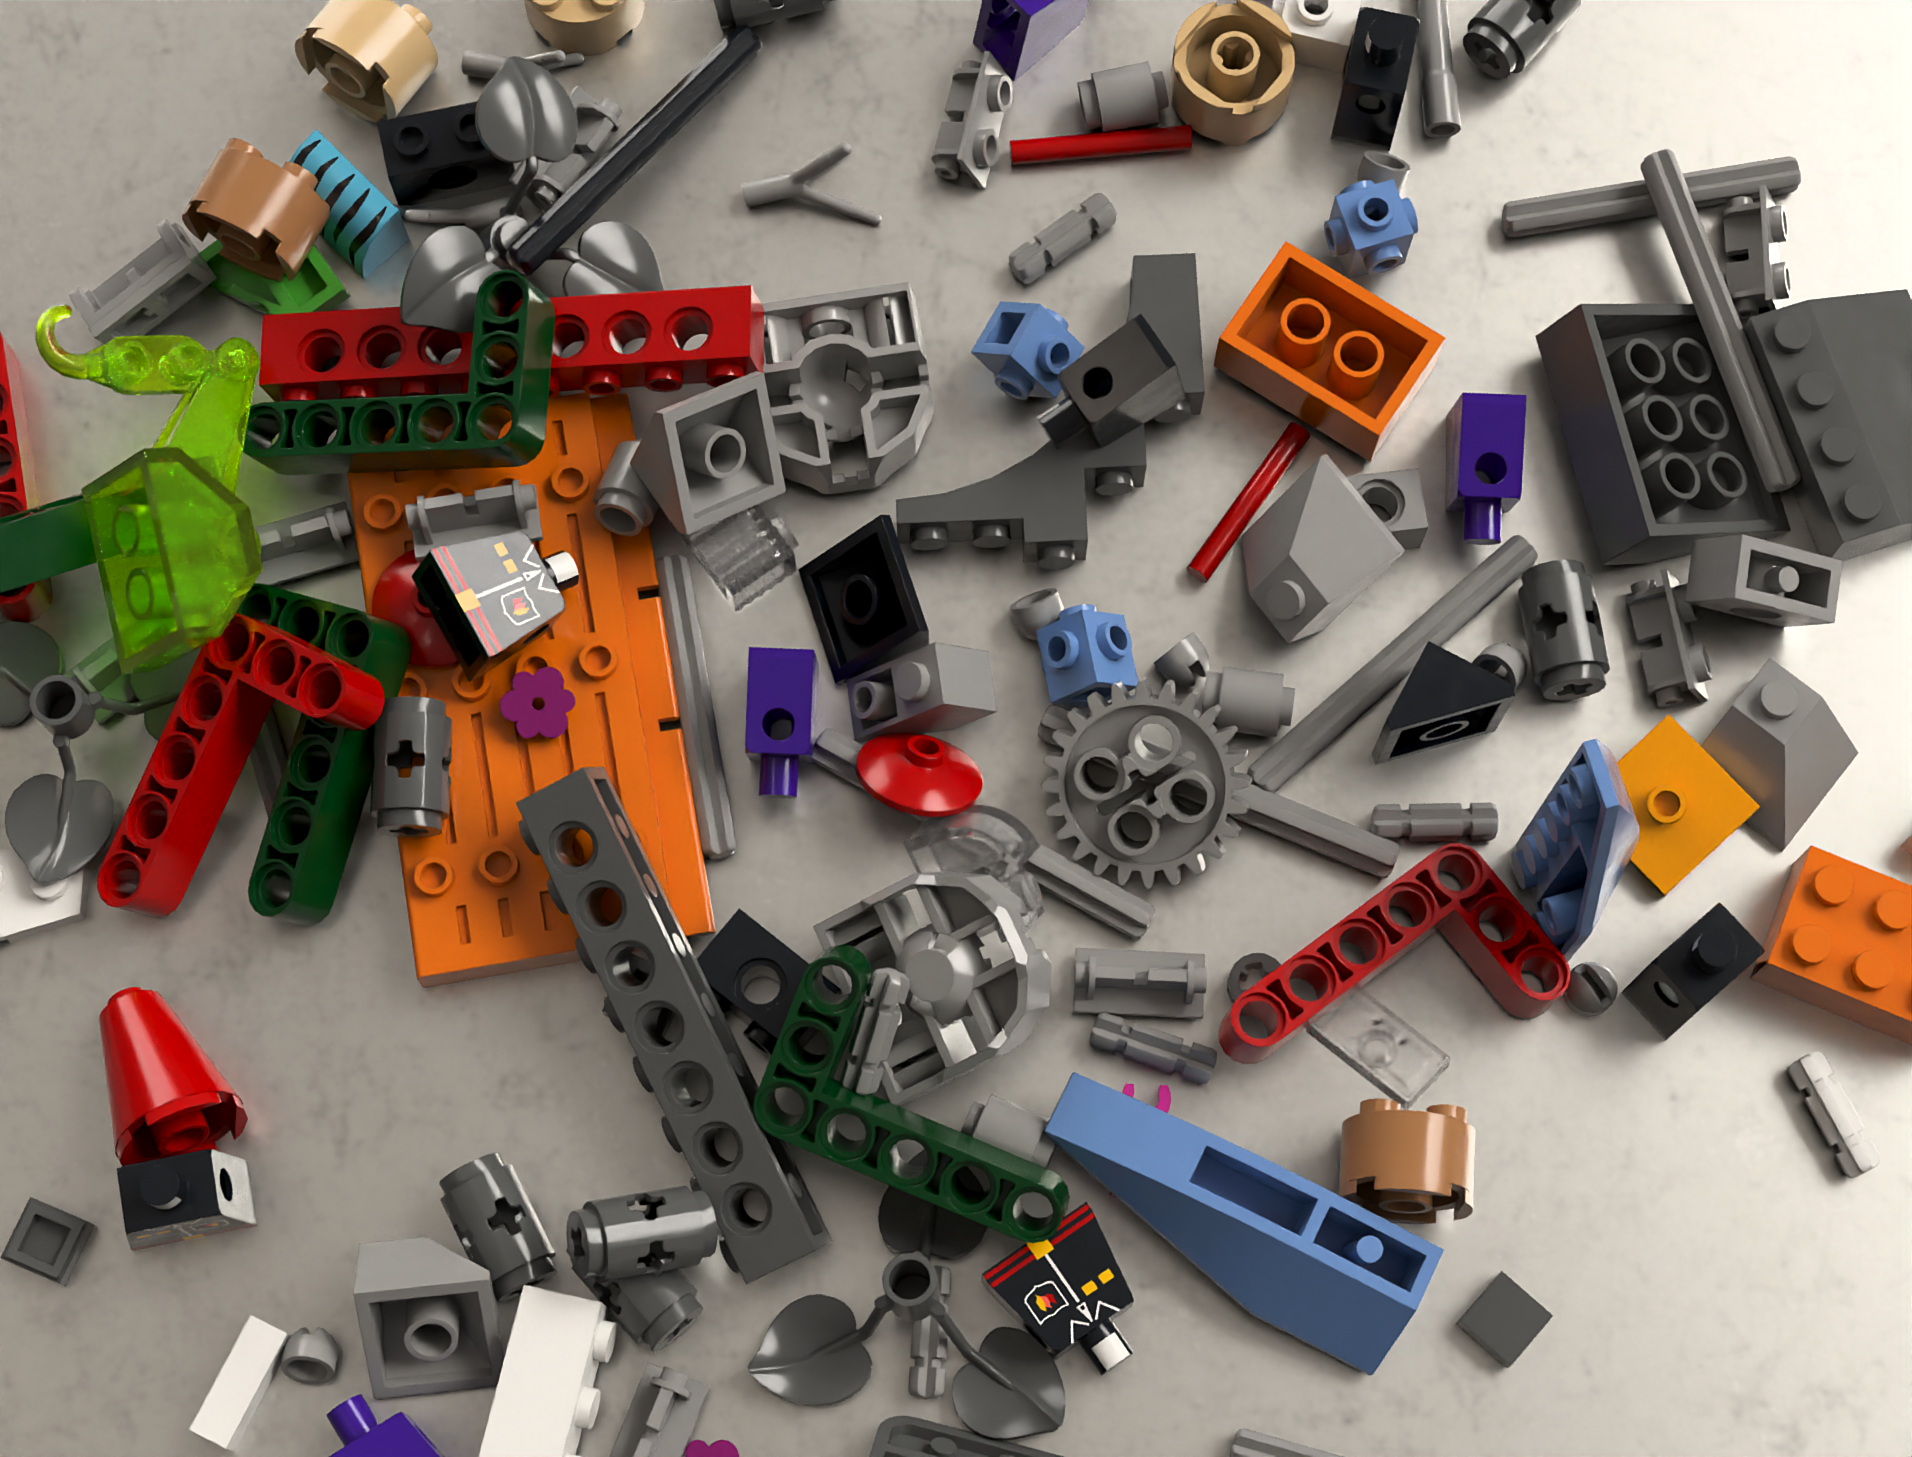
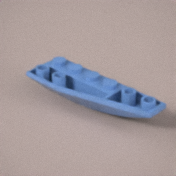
(1577, 847)
(1251, 1225)

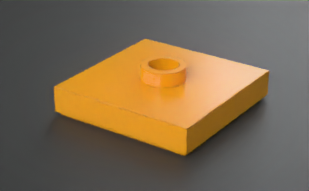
(1680, 803)

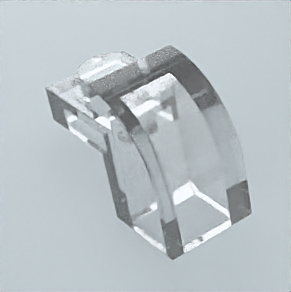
(980, 843)

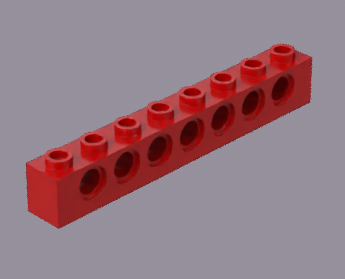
(732, 317)

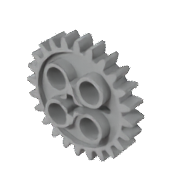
(1115, 734)

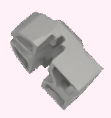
(821, 399)
(943, 984)

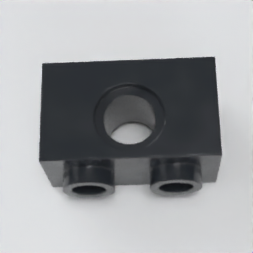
(439, 156)
(747, 952)

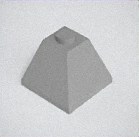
(1315, 551)
(1781, 750)
(425, 1319)

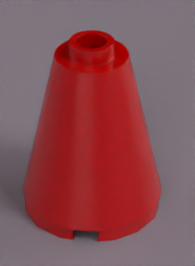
(161, 1082)

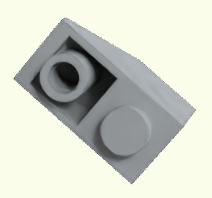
(922, 692)

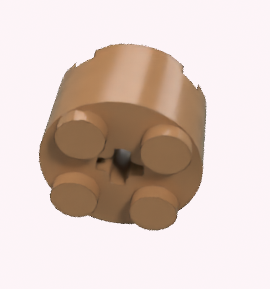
(258, 211)
(1408, 1161)

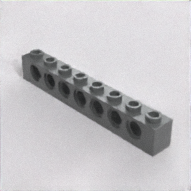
(677, 983)

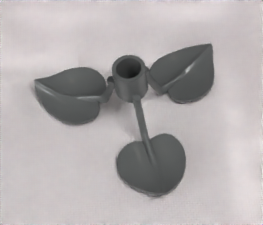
(518, 119)
(51, 820)
(817, 1353)

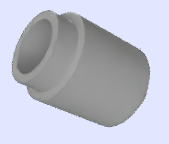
(1122, 97)
(621, 497)
(1249, 700)
(1010, 1129)

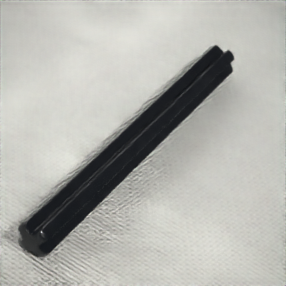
(633, 151)

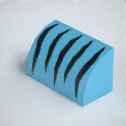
(361, 220)

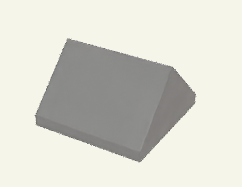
(712, 454)

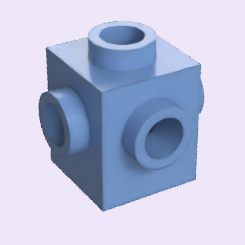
(1370, 228)
(1027, 349)
(1086, 655)

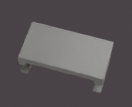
(146, 287)

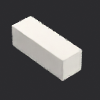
(241, 1384)

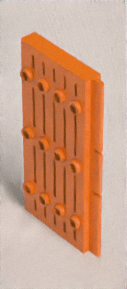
(477, 888)

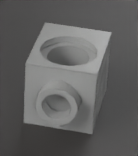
(1402, 497)

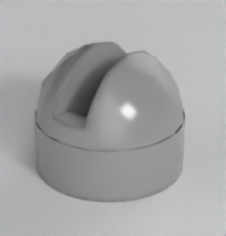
(1383, 167)
(1036, 611)
(1505, 655)
(1176, 662)
(1581, 996)
(310, 1356)

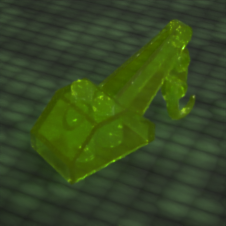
(167, 521)

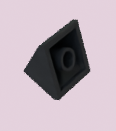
(864, 601)
(1442, 705)

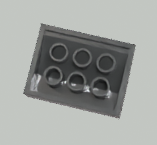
(1846, 409)
(1653, 432)

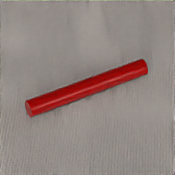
(1100, 144)
(1248, 502)

